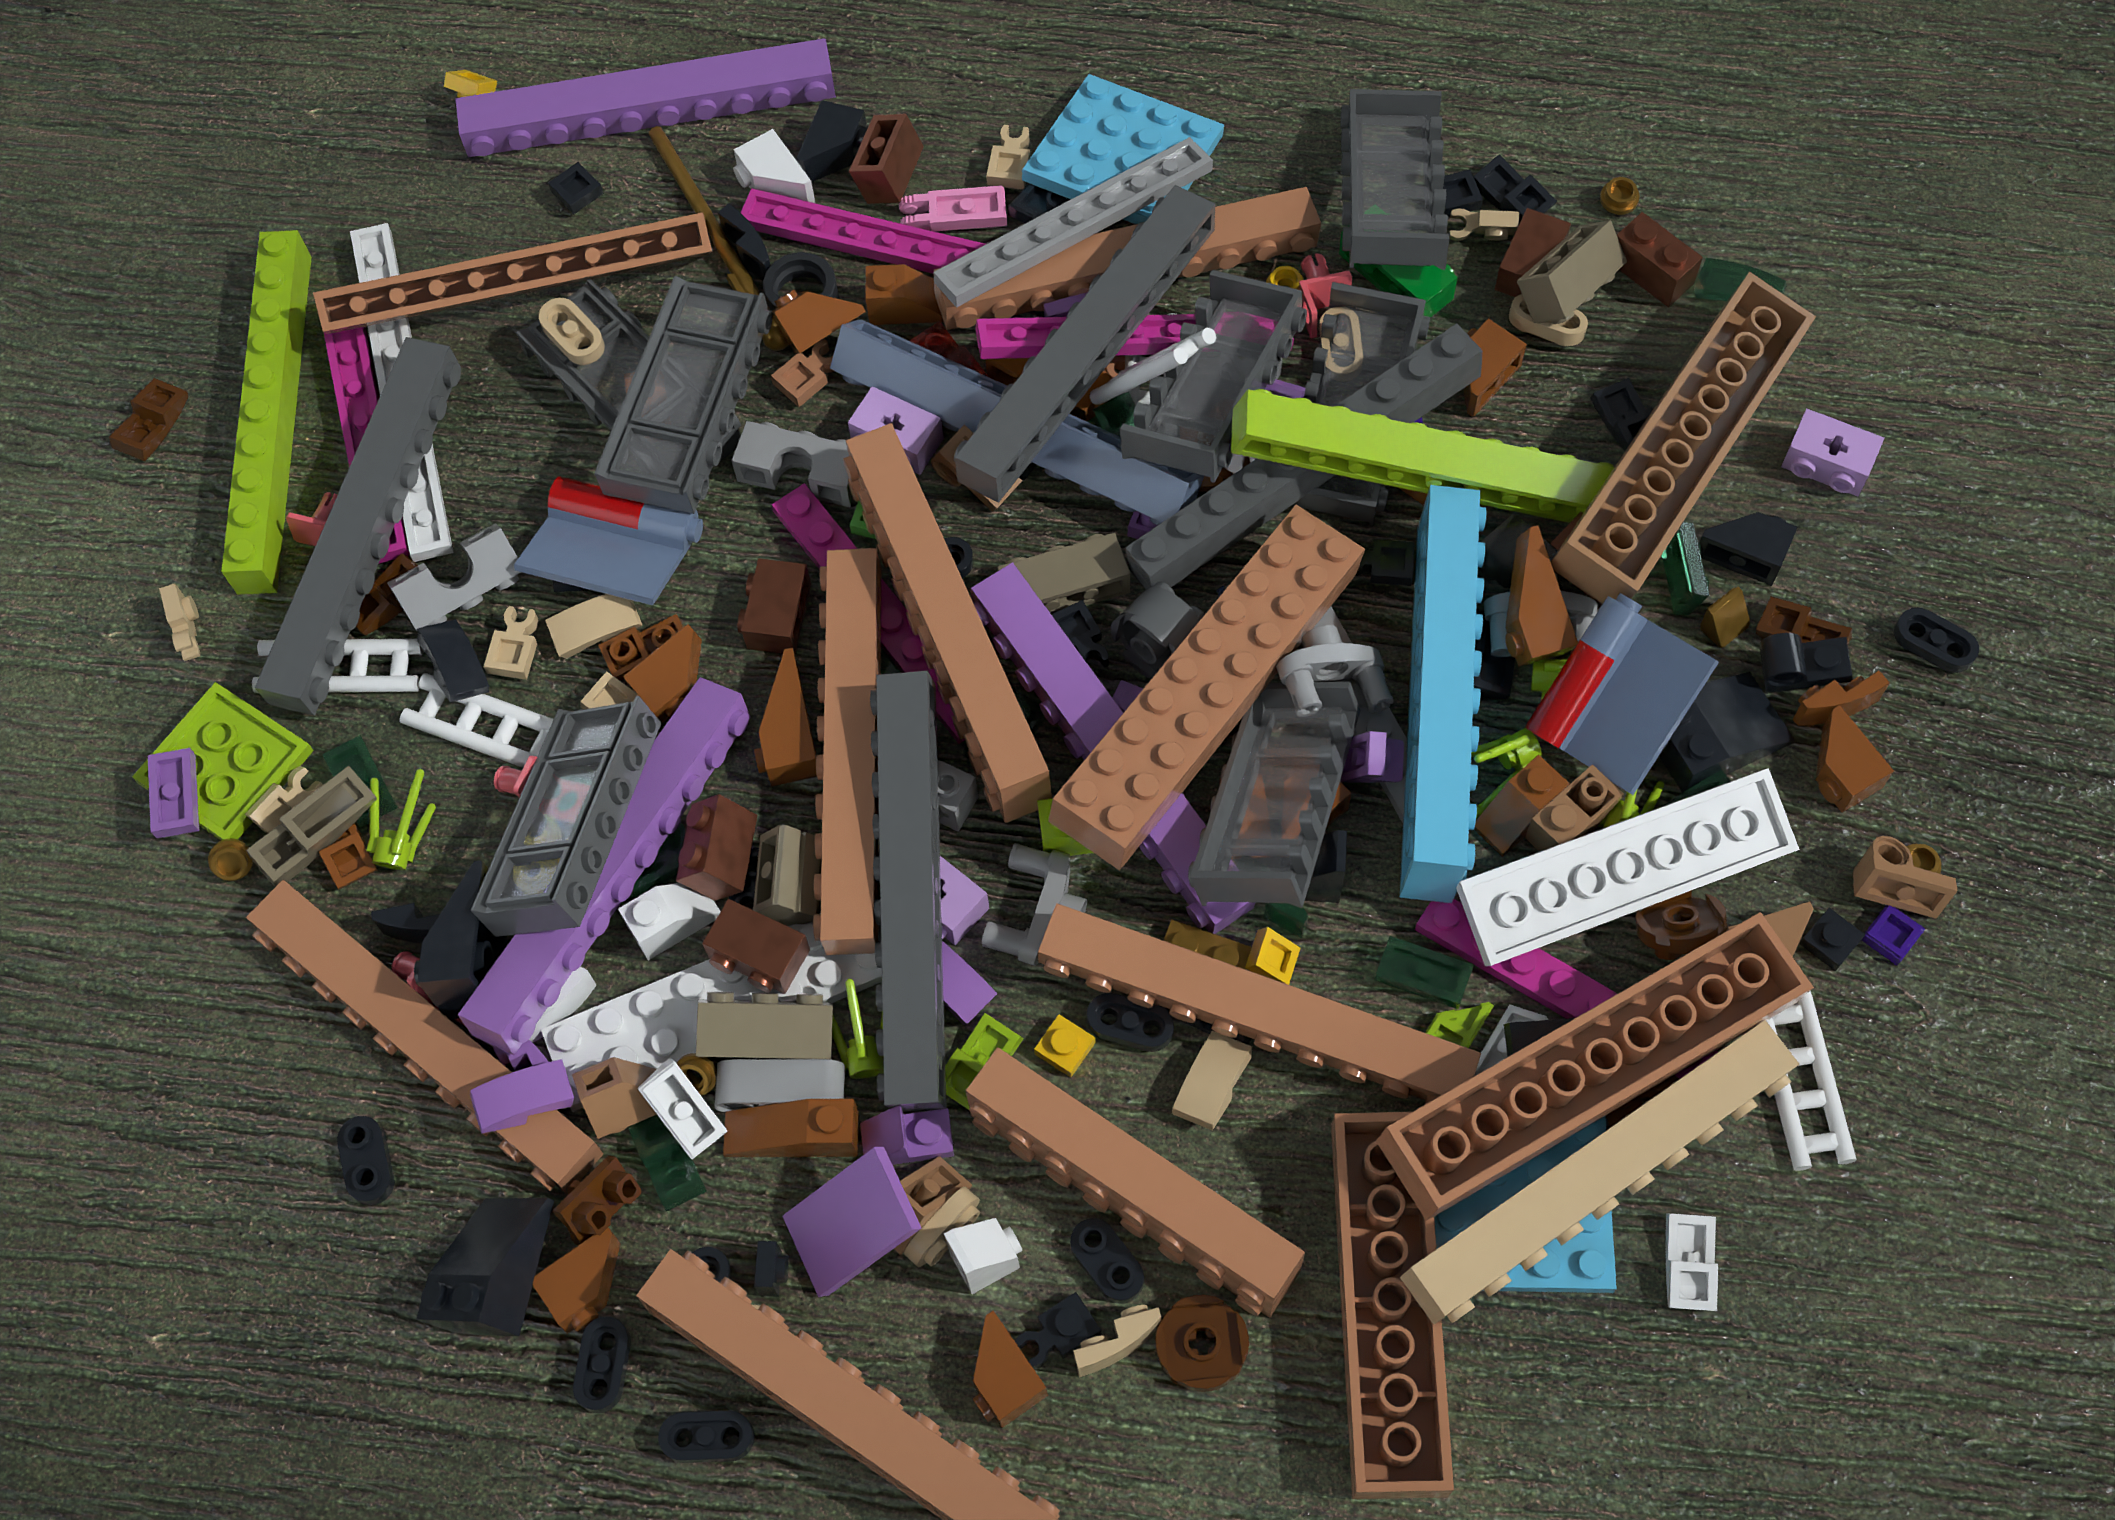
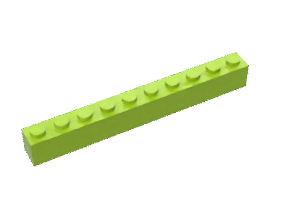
(267, 414)
(1412, 455)

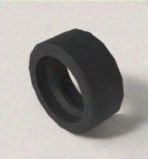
(797, 266)

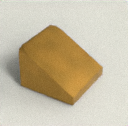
(1726, 618)

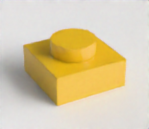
(469, 83)
(1272, 956)
(1064, 1045)

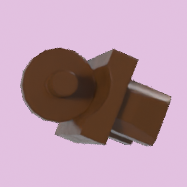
(596, 1199)

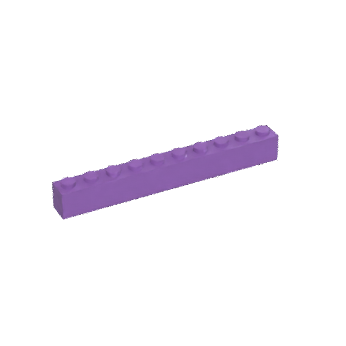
(645, 98)
(1085, 714)
(538, 964)

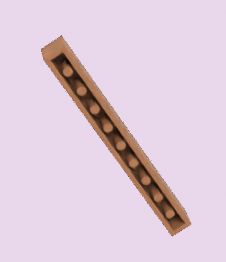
(1242, 234)
(512, 273)
(847, 765)
(1253, 1006)
(414, 1028)

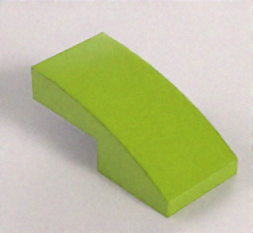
(976, 1051)

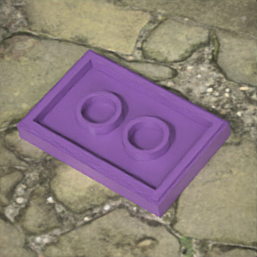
(851, 1221)

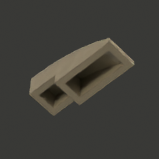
(311, 827)

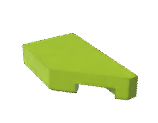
(1460, 1025)

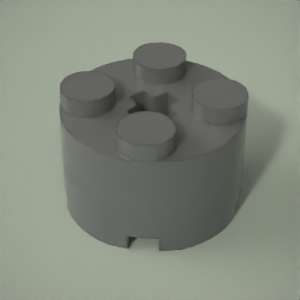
(1154, 627)

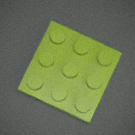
(236, 758)

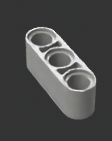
(774, 1081)

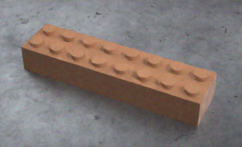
(1134, 1184)
(1388, 1340)

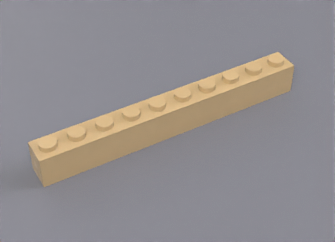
(1599, 1172)

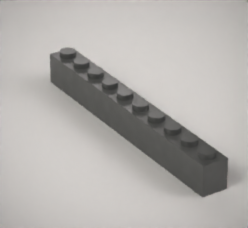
(1084, 344)
(1270, 487)
(359, 528)
(909, 893)

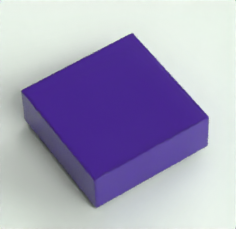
(1892, 934)

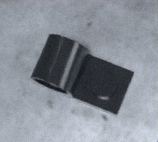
(1800, 665)

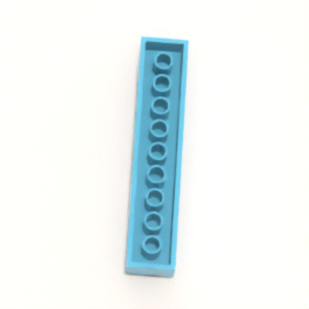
(1443, 696)

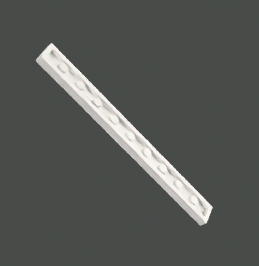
(424, 506)

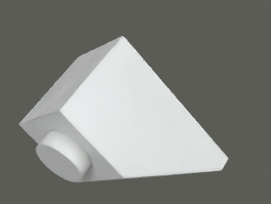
(770, 167)
(667, 916)
(983, 1252)

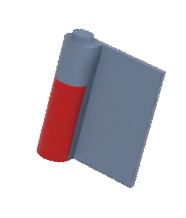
(608, 542)
(1621, 693)

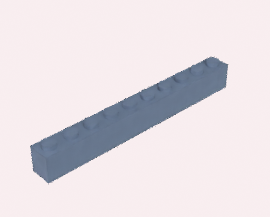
(963, 396)

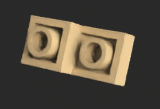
(591, 622)
(1211, 1080)
(1131, 1330)

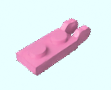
(955, 209)

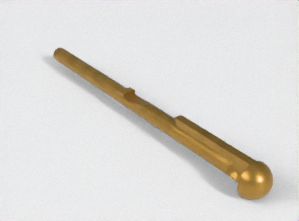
(739, 277)

